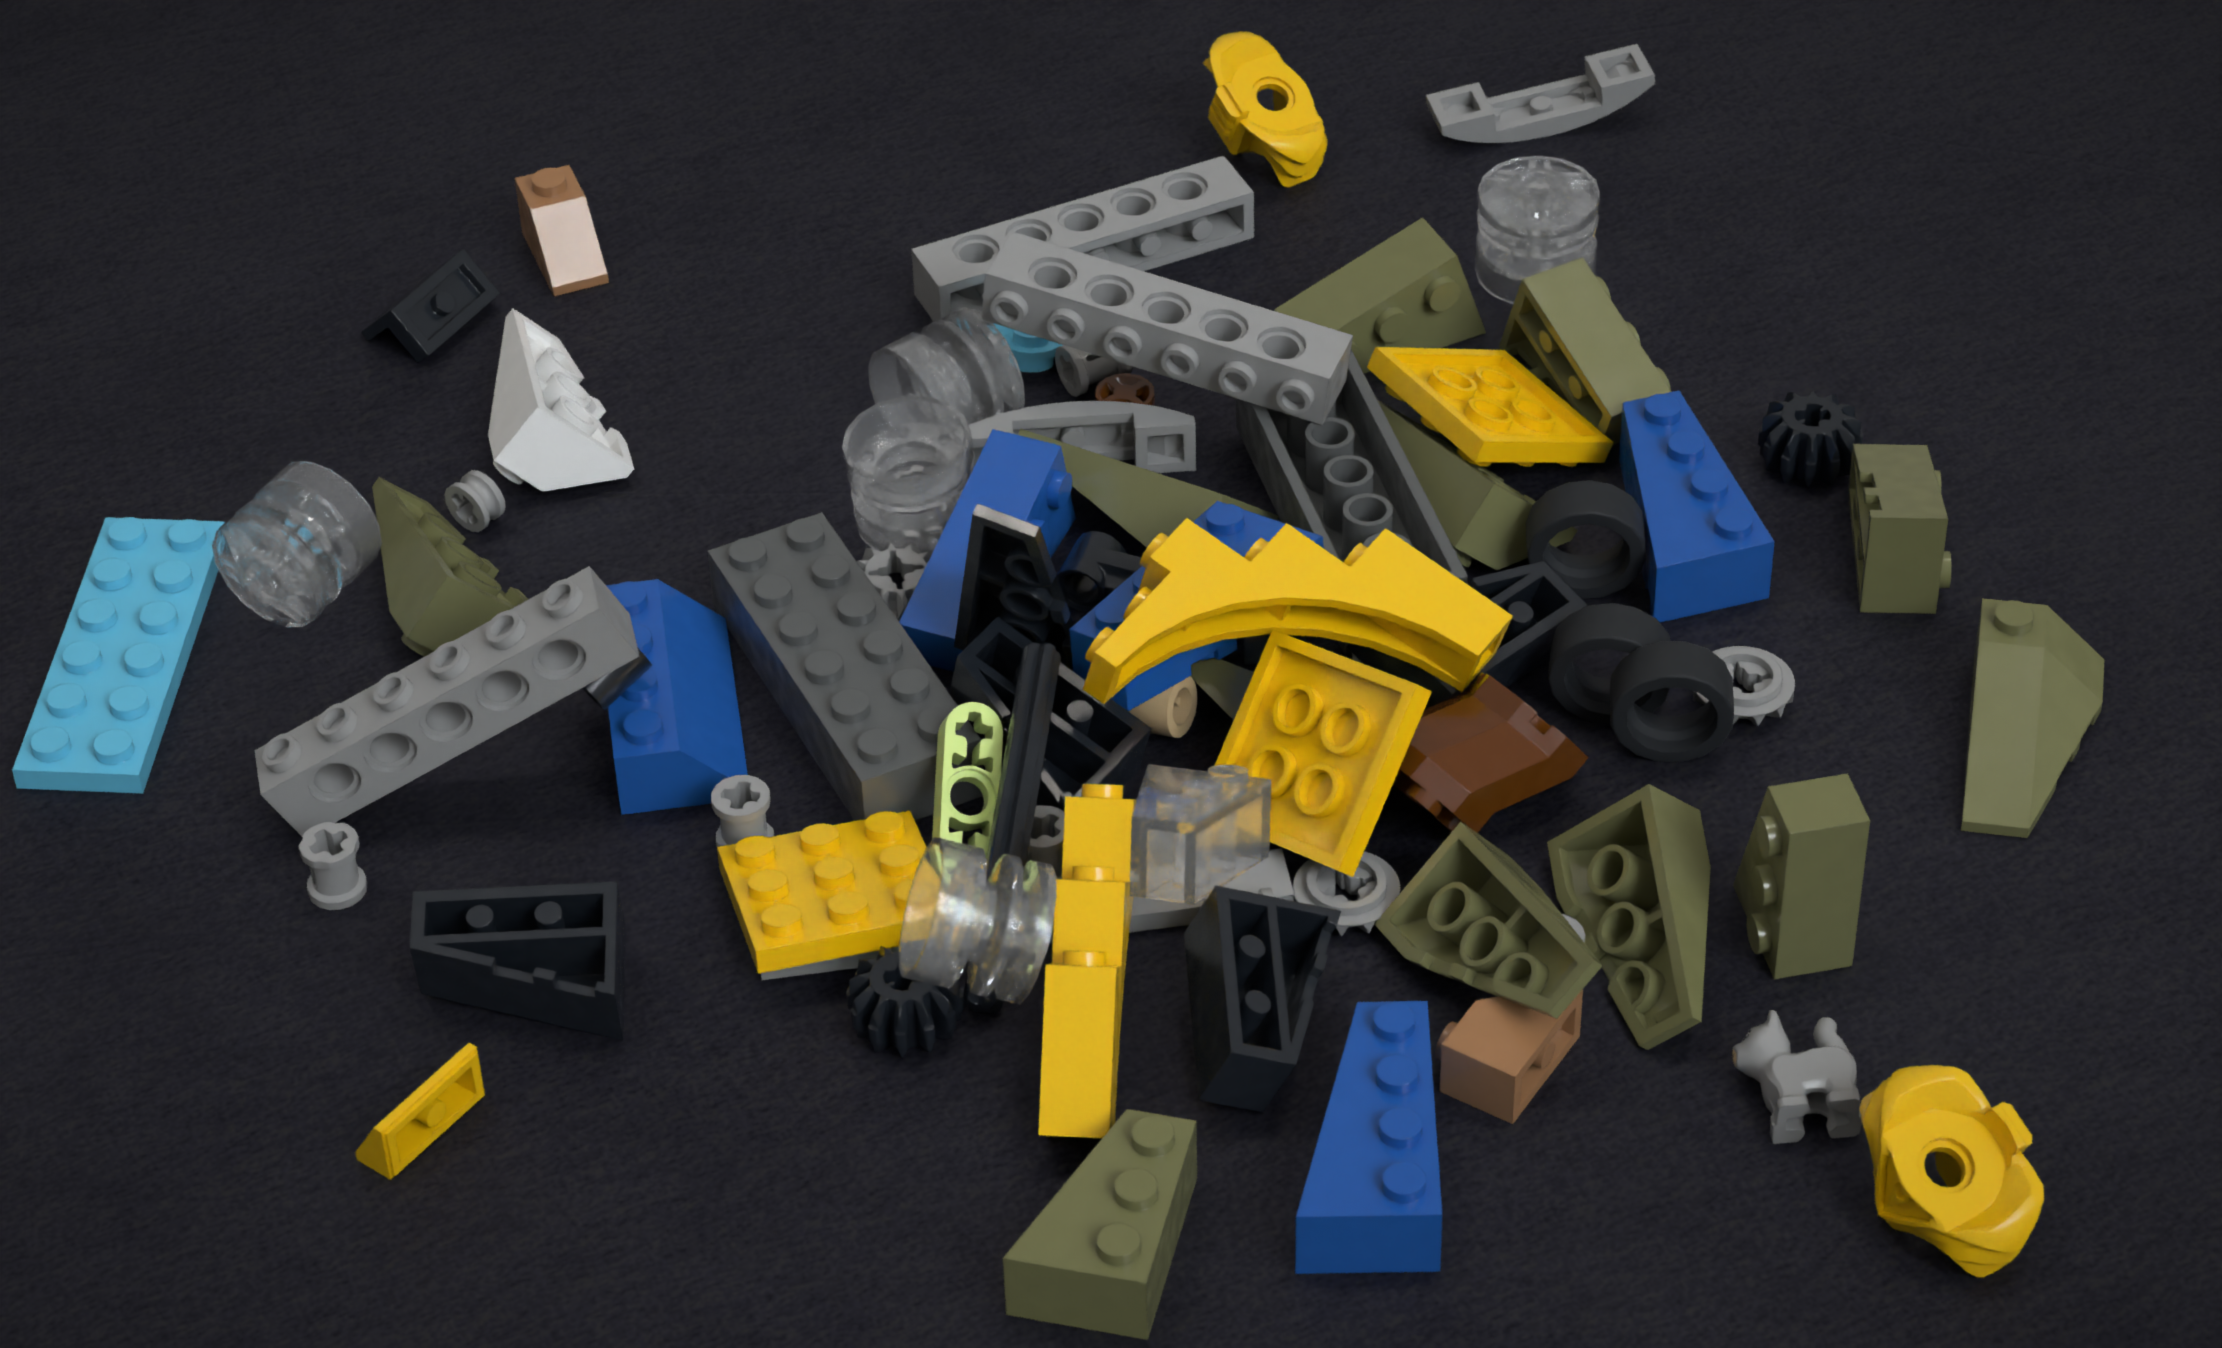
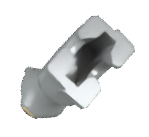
(1804, 1081)

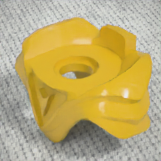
(1288, 136)
(1978, 1153)

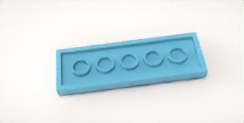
(120, 657)

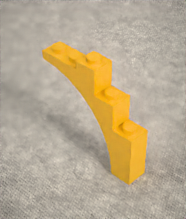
(1376, 599)
(1087, 966)

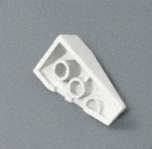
(543, 420)

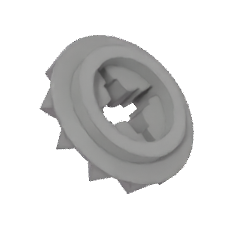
(907, 561)
(1757, 672)
(1373, 882)

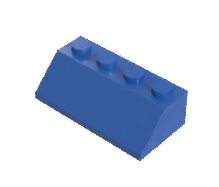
(681, 719)

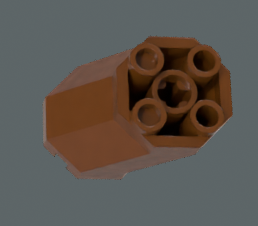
(1483, 755)

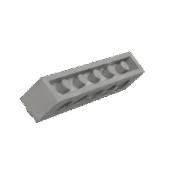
(1128, 225)
(1166, 327)
(446, 702)

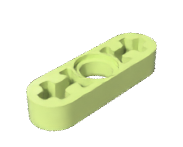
(953, 749)

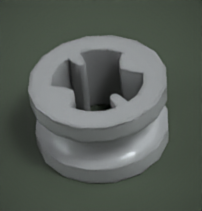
(475, 501)

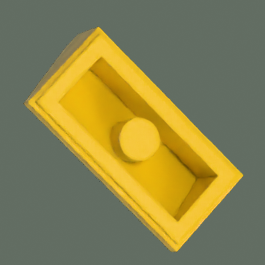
(424, 1114)

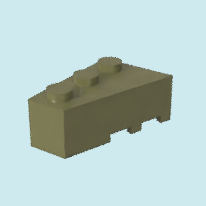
(1395, 296)
(1581, 344)
(1897, 528)
(1805, 875)
(1109, 1232)

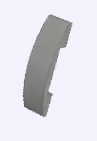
(1547, 109)
(1149, 434)

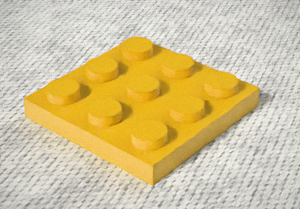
(1489, 406)
(1327, 741)
(823, 889)

